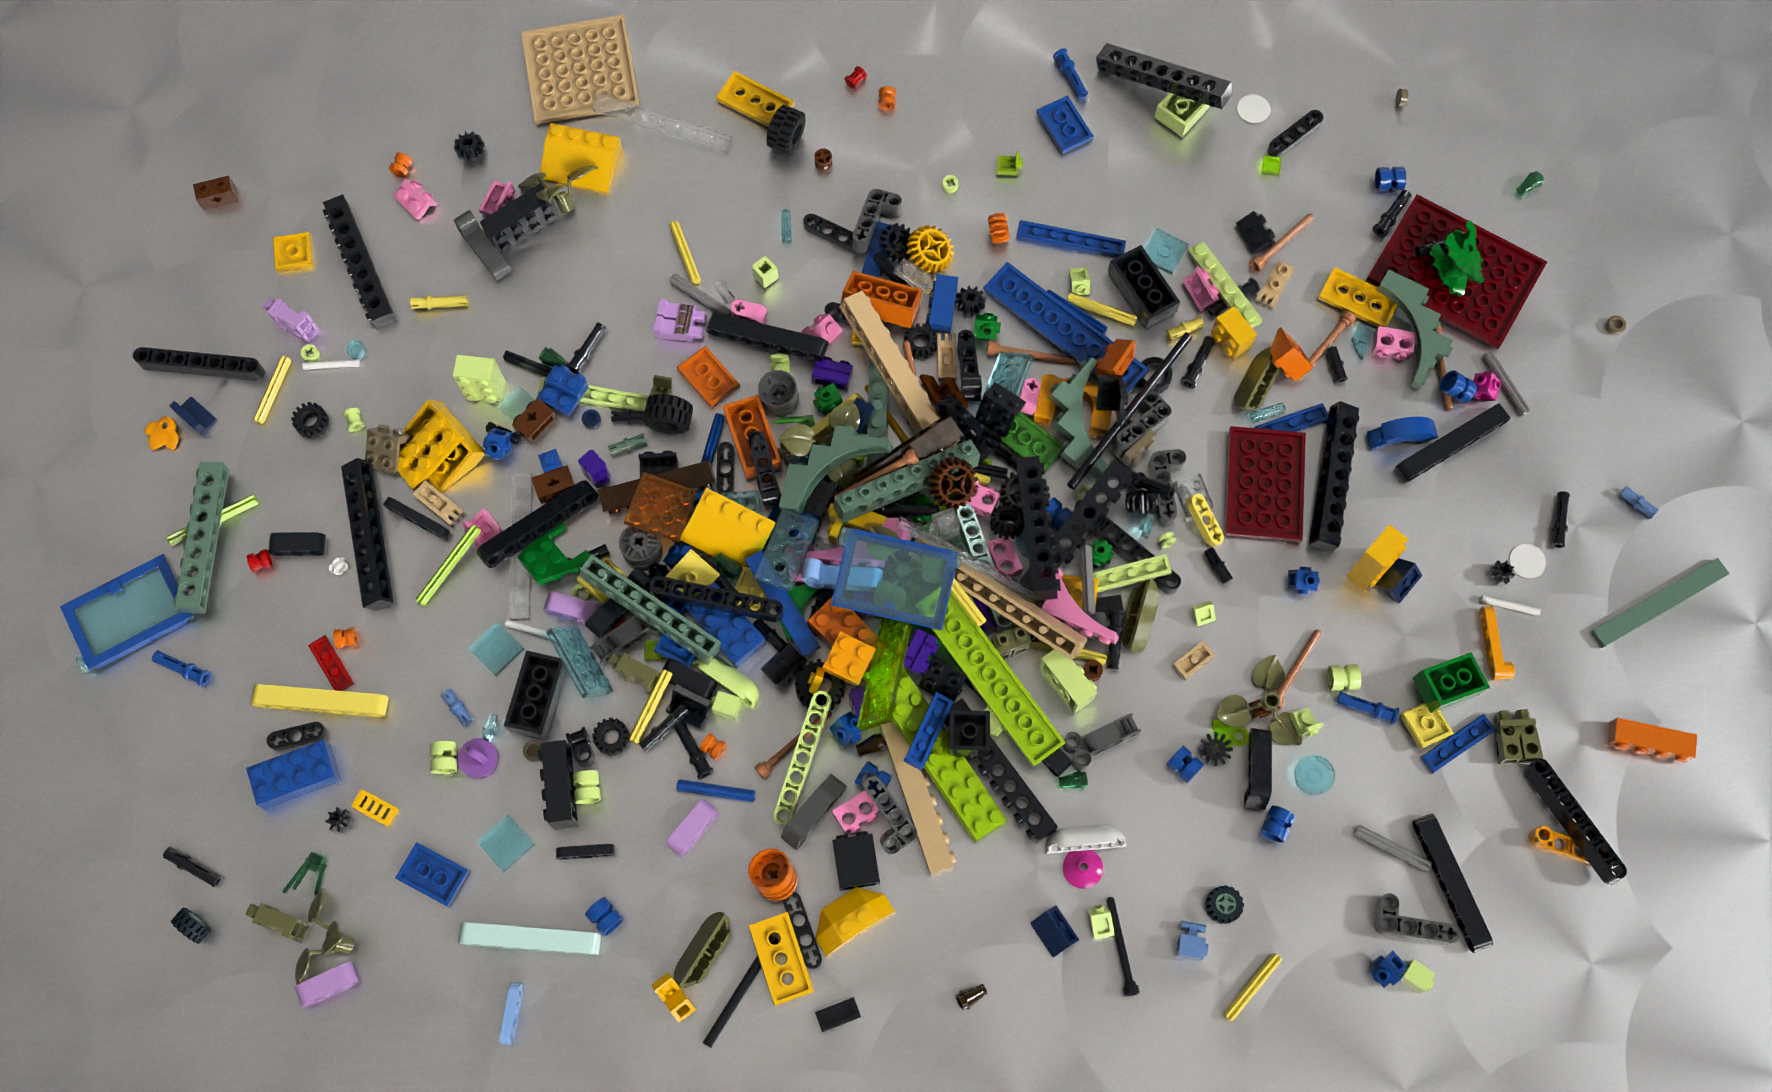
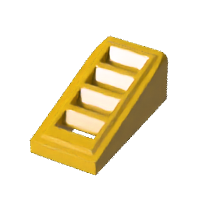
(359, 800)

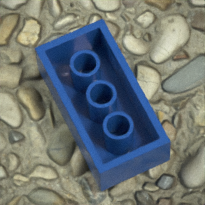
(735, 632)
(293, 774)

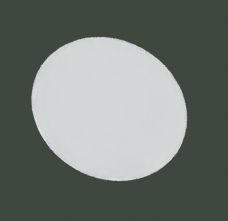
(1253, 108)
(1528, 561)

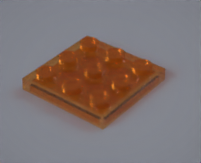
(660, 507)

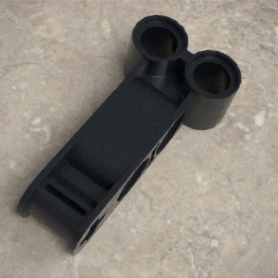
(971, 383)
(984, 440)
(767, 484)

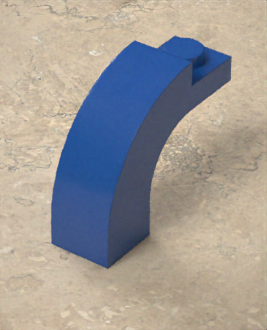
(1403, 429)

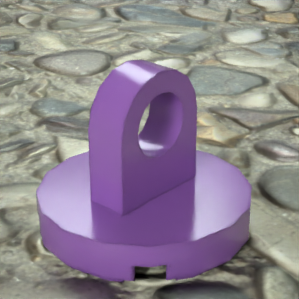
(478, 758)

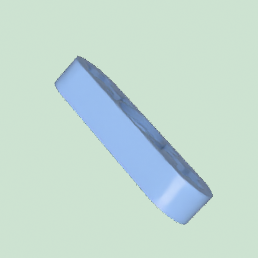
(511, 1013)

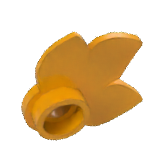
(161, 436)

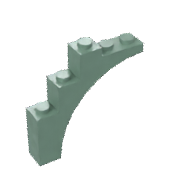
(1411, 300)
(1071, 424)
(845, 445)

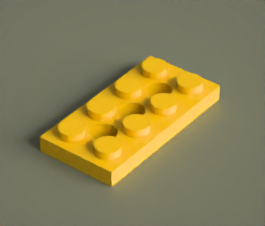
(752, 90)
(1356, 286)
(438, 450)
(794, 962)

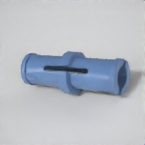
(1650, 510)
(456, 707)

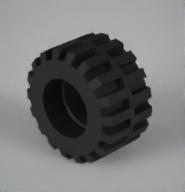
(785, 129)
(668, 414)
(801, 685)

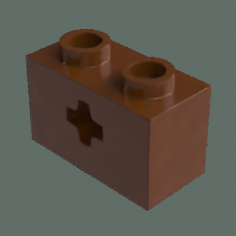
(215, 192)
(530, 429)
(544, 483)

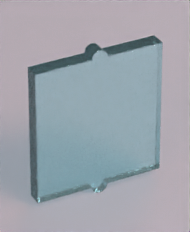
(515, 403)

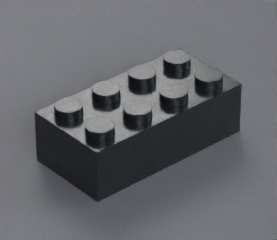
(519, 219)
(1143, 286)
(535, 695)
(558, 784)

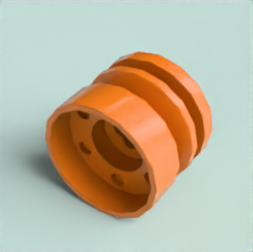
(770, 865)

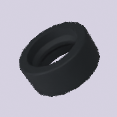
(1155, 362)

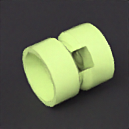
(1344, 677)
(443, 757)
(586, 790)

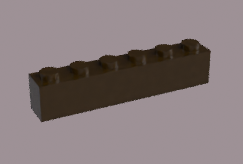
(924, 443)
(691, 476)

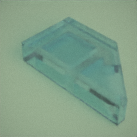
(1362, 338)

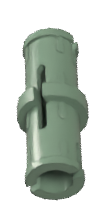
(627, 445)

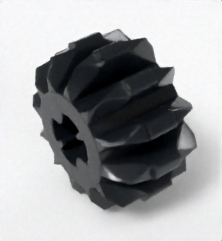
(469, 146)
(970, 295)
(1141, 501)
(1222, 747)

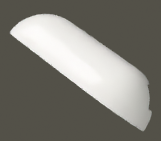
(1084, 839)

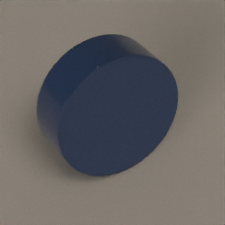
(591, 419)

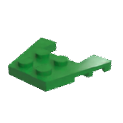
(546, 561)

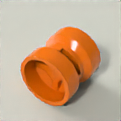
(887, 98)
(400, 165)
(345, 637)
(712, 746)

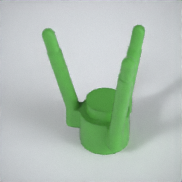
(806, 420)

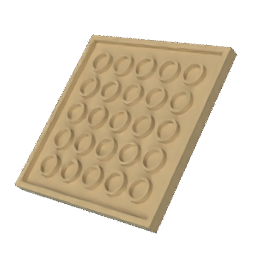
(574, 64)

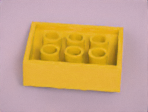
(574, 148)
(460, 460)
(726, 528)

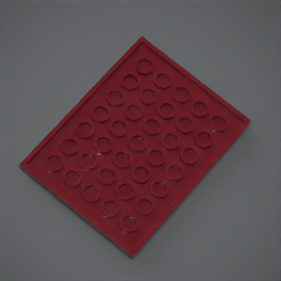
(1486, 307)

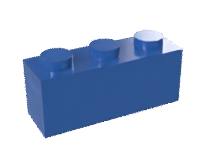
(942, 303)

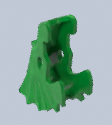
(1463, 260)

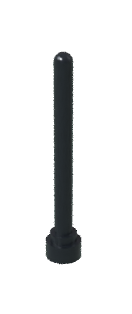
(1130, 987)

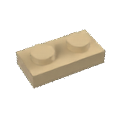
(1194, 660)

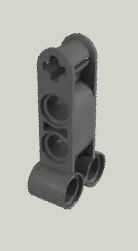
(623, 638)
(1100, 740)

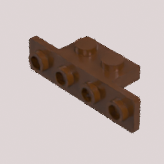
(947, 387)

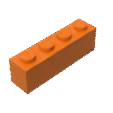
(1652, 739)

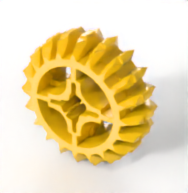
(930, 238)

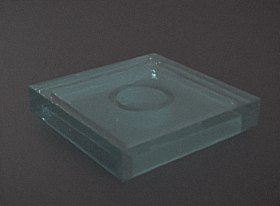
(1165, 250)
(496, 649)
(506, 843)

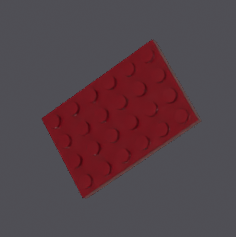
(1265, 484)

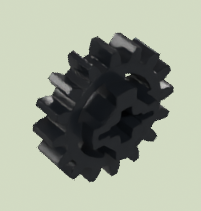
(892, 235)

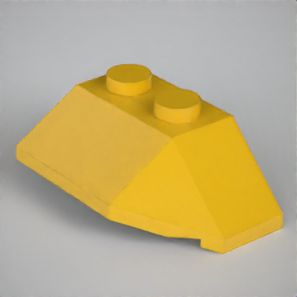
(850, 917)

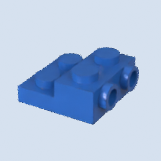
(563, 390)

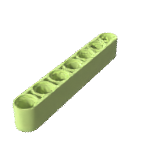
(795, 765)

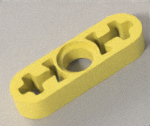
(1203, 528)

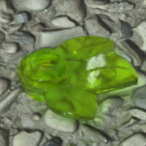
(1230, 733)

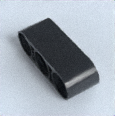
(297, 544)
(690, 679)

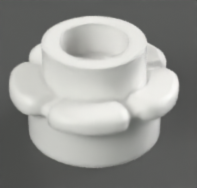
(338, 565)

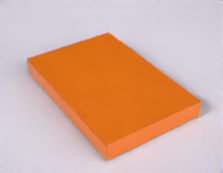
(708, 377)

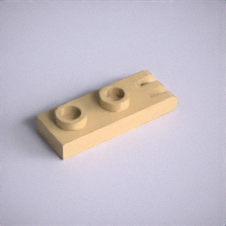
(1275, 283)
(946, 357)
(437, 502)

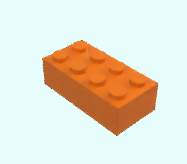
(892, 300)
(743, 419)
(831, 620)

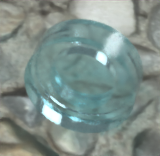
(356, 349)

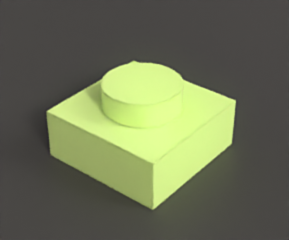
(1203, 613)

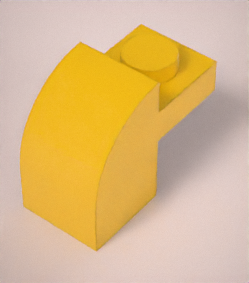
(673, 997)

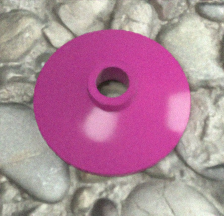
(1079, 877)

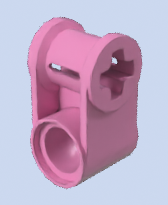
(748, 311)
(1030, 395)

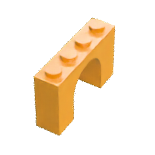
(1045, 408)

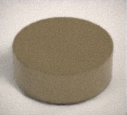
(1401, 97)
(1615, 325)
(530, 751)

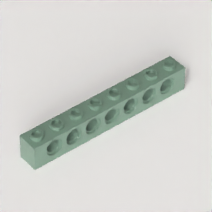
(898, 483)
(203, 564)
(650, 609)

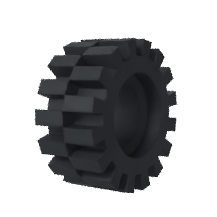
(923, 331)
(305, 411)
(1007, 529)
(602, 728)

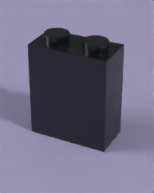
(856, 861)

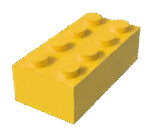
(1378, 558)

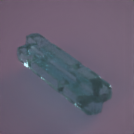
(786, 226)
(1267, 412)

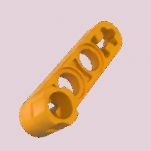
(1497, 667)
(1550, 836)

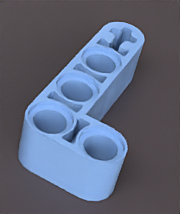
(818, 575)

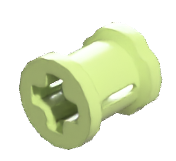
(353, 419)

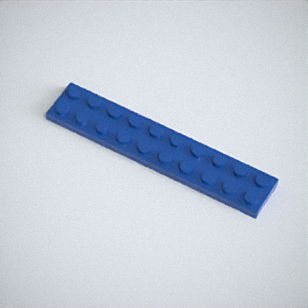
(1055, 320)

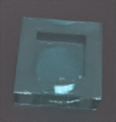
(1146, 526)
(490, 727)

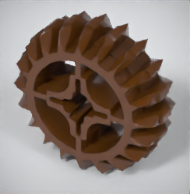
(964, 475)

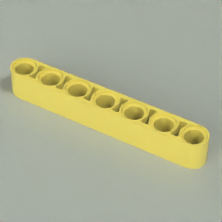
(319, 700)

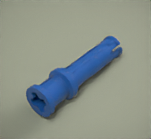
(1067, 67)
(188, 671)
(1377, 710)

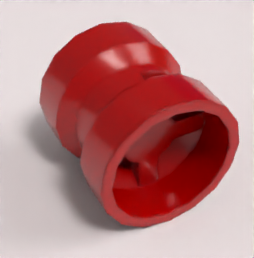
(259, 560)

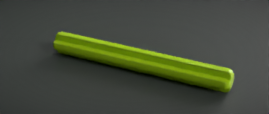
(227, 513)
(448, 564)

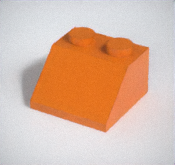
(1289, 356)
(1117, 358)

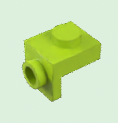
(1009, 164)

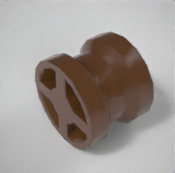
(824, 155)
(1093, 674)
(1259, 712)

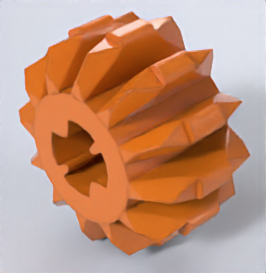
(998, 228)

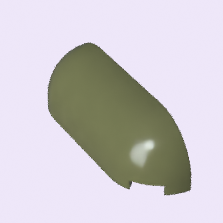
(1256, 382)
(1140, 616)
(703, 950)

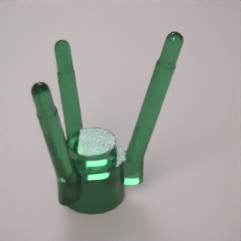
(313, 863)

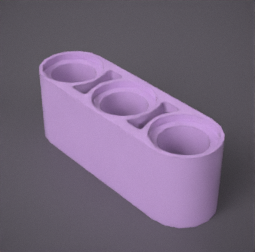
(569, 607)
(692, 827)
(326, 984)

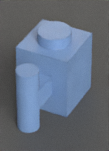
(1190, 945)

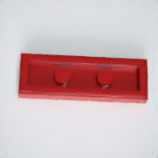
(331, 664)

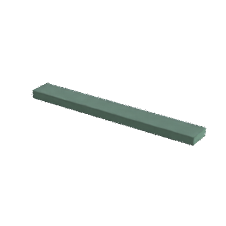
(1660, 602)

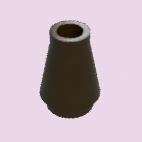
(873, 744)
(969, 997)

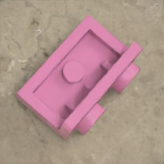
(497, 197)
(414, 198)
(1201, 289)
(823, 327)
(487, 525)

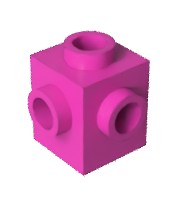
(1487, 386)

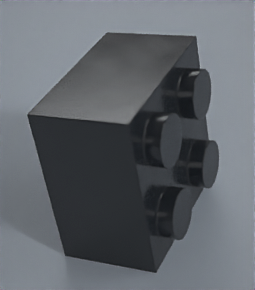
(968, 733)

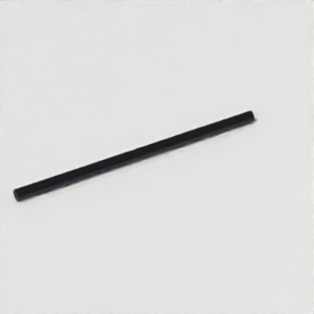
(1130, 410)

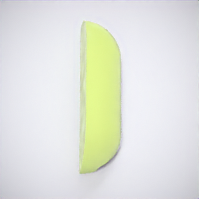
(729, 679)

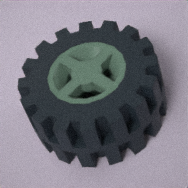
(1230, 901)
(191, 925)

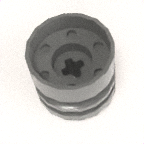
(778, 383)
(640, 556)

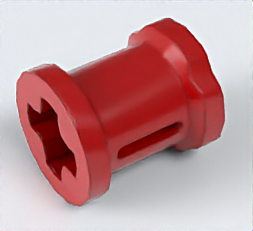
(856, 77)

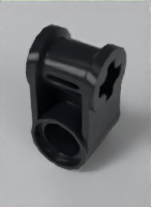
(579, 744)

